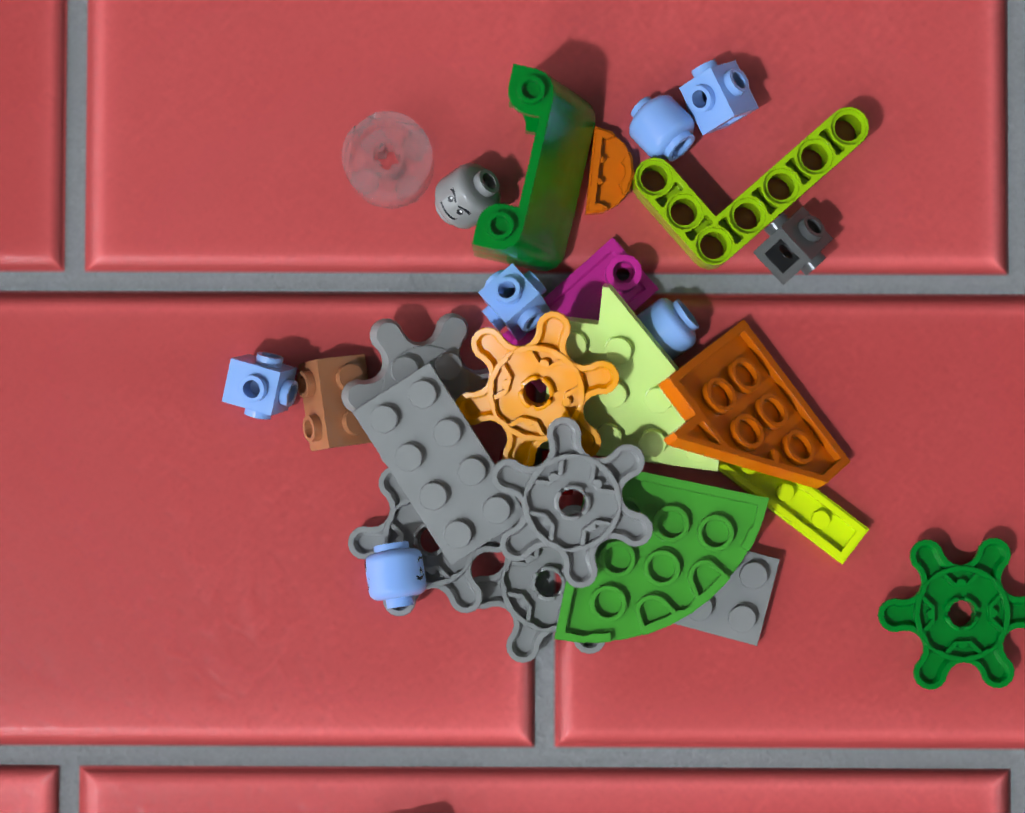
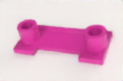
(582, 290)

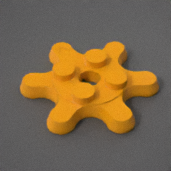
(514, 366)

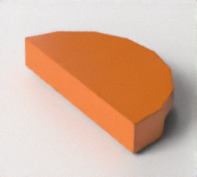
(609, 172)

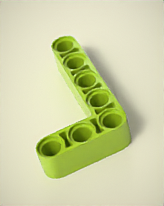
(756, 197)

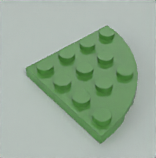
(690, 556)

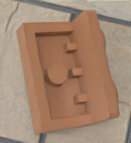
(326, 419)

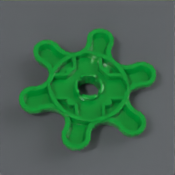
(927, 616)

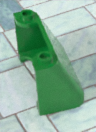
(540, 227)

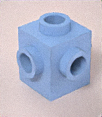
(718, 95)
(514, 300)
(260, 384)

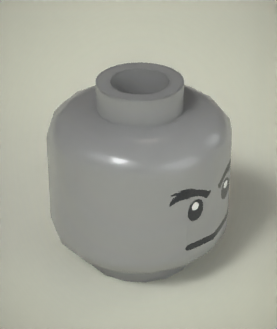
(466, 194)

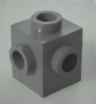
(793, 245)

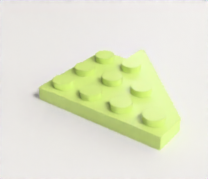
(637, 408)

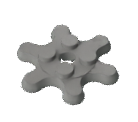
(404, 357)
(406, 525)
(576, 534)
(531, 611)

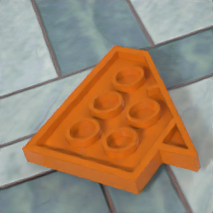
(750, 413)

